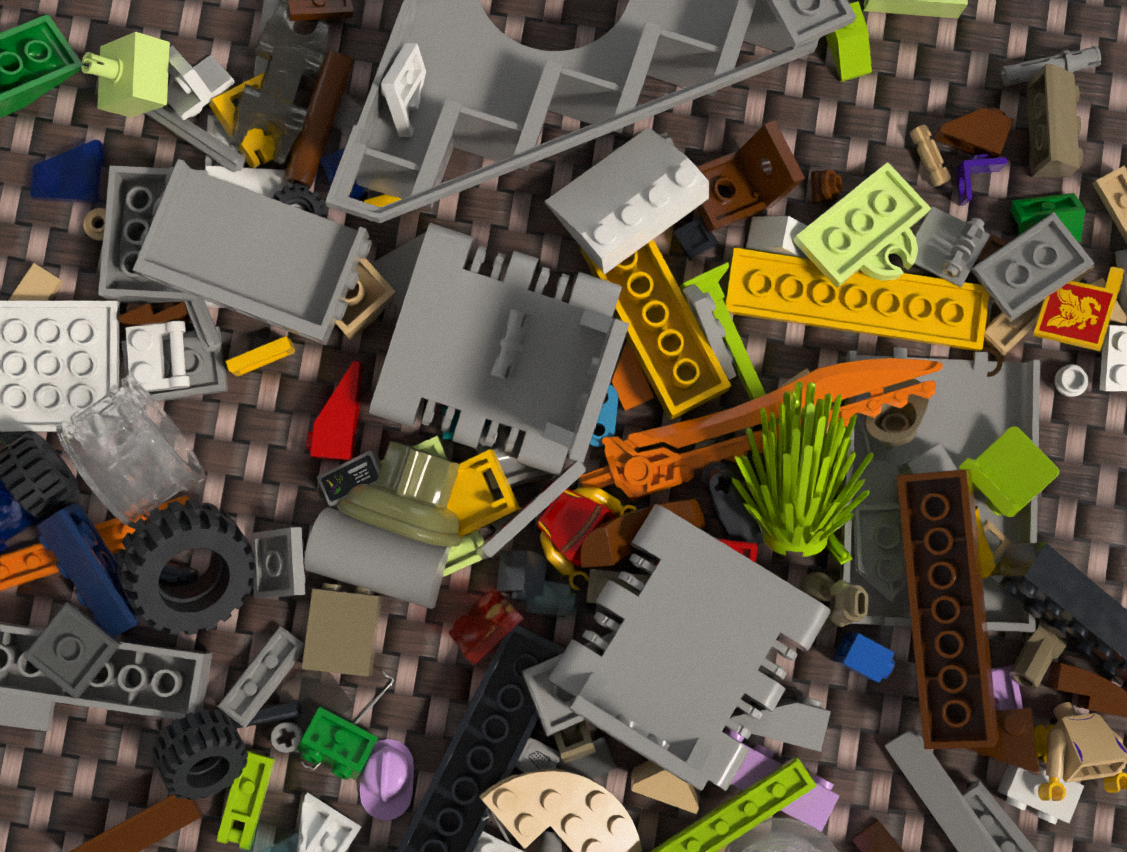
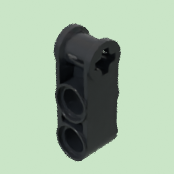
(728, 504)

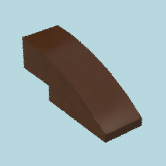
(1093, 690)

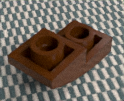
(146, 314)

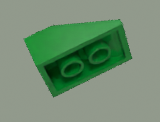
(33, 62)

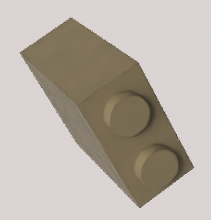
(342, 630)

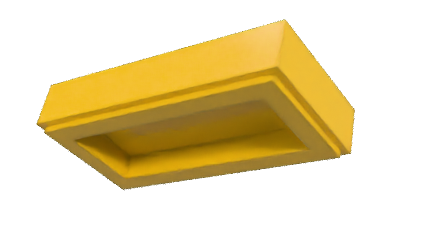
(260, 356)

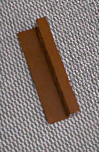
(145, 827)

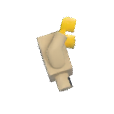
(1082, 750)

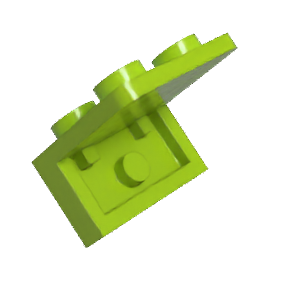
(1011, 472)

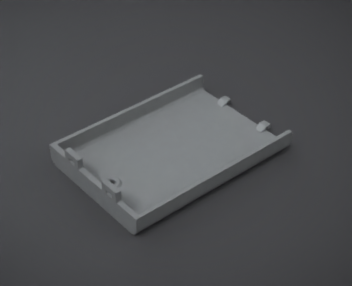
(967, 419)

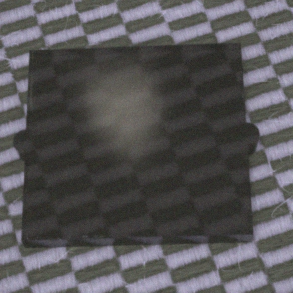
(312, 691)

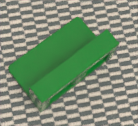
(1033, 210)

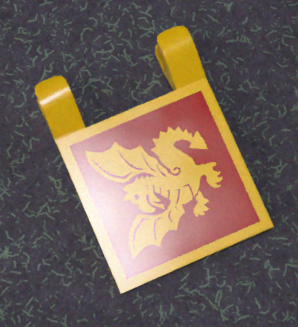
(1079, 312)

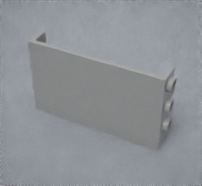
(251, 253)

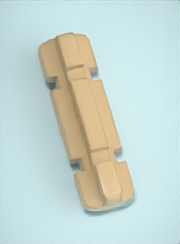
(930, 155)

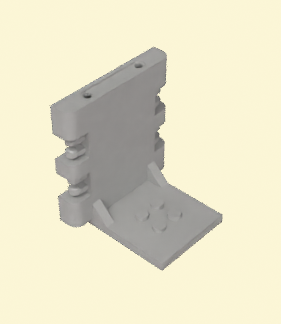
(450, 344)
(687, 651)

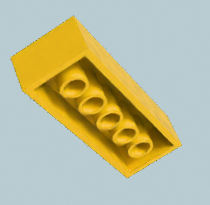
(664, 332)

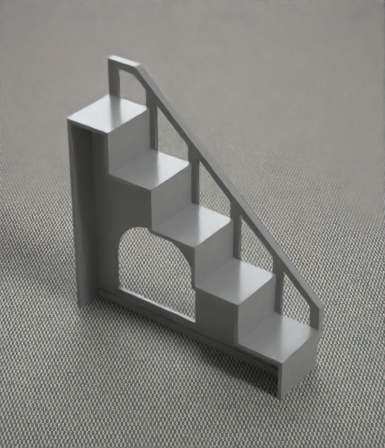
(496, 93)

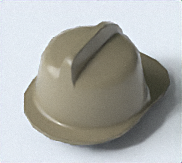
(898, 425)

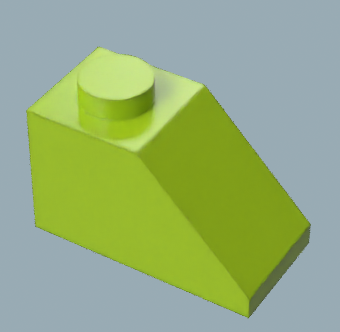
(851, 47)

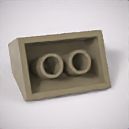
(1053, 123)

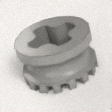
(277, 732)

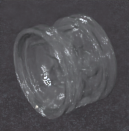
(129, 452)

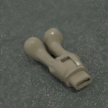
(846, 600)

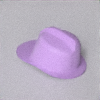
(387, 780)

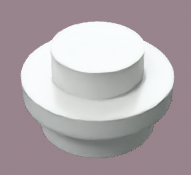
(1071, 380)

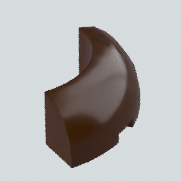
(613, 538)

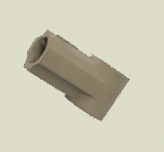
(1036, 655)

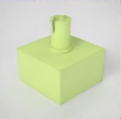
(131, 74)

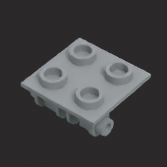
(949, 245)

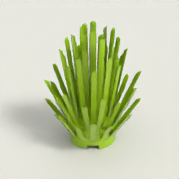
(793, 499)

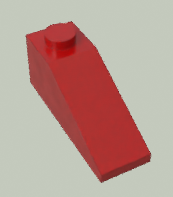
(337, 424)

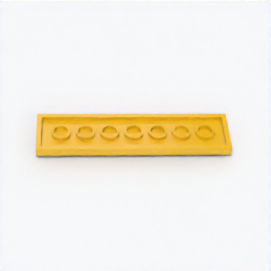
(902, 308)

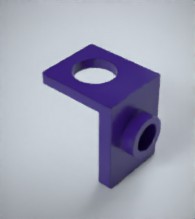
(976, 165)

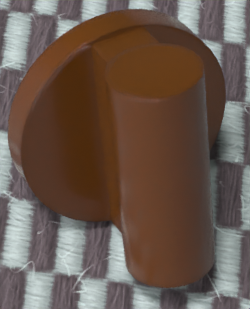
(825, 186)

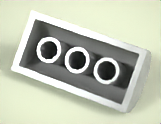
(375, 558)

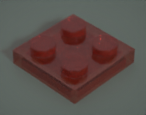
(484, 625)

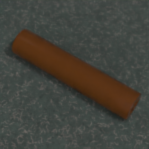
(319, 119)

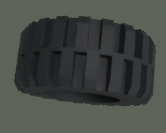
(207, 598)

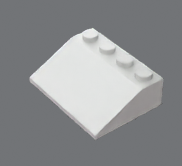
(629, 198)

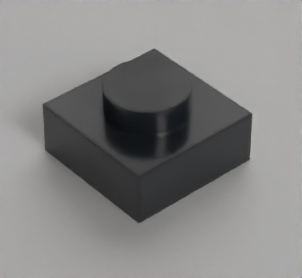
(695, 238)

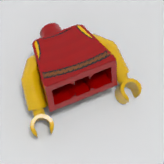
(570, 521)

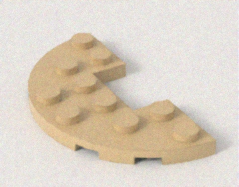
(571, 804)

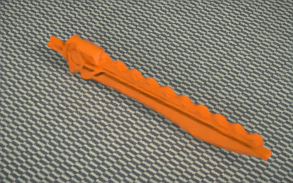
(661, 468)

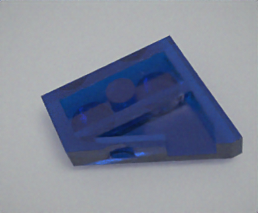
(69, 176)

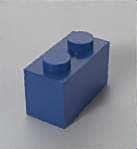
(864, 657)

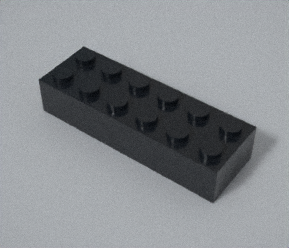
(1068, 603)

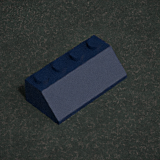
(90, 566)

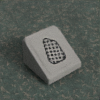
(537, 756)

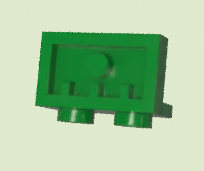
(336, 744)

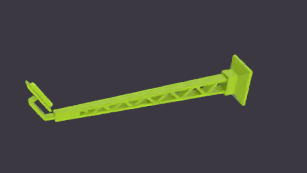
(709, 283)

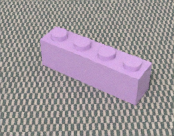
(810, 808)

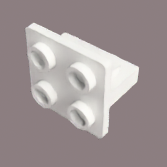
(195, 85)

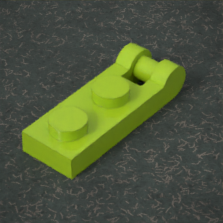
(246, 800)

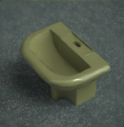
(409, 497)

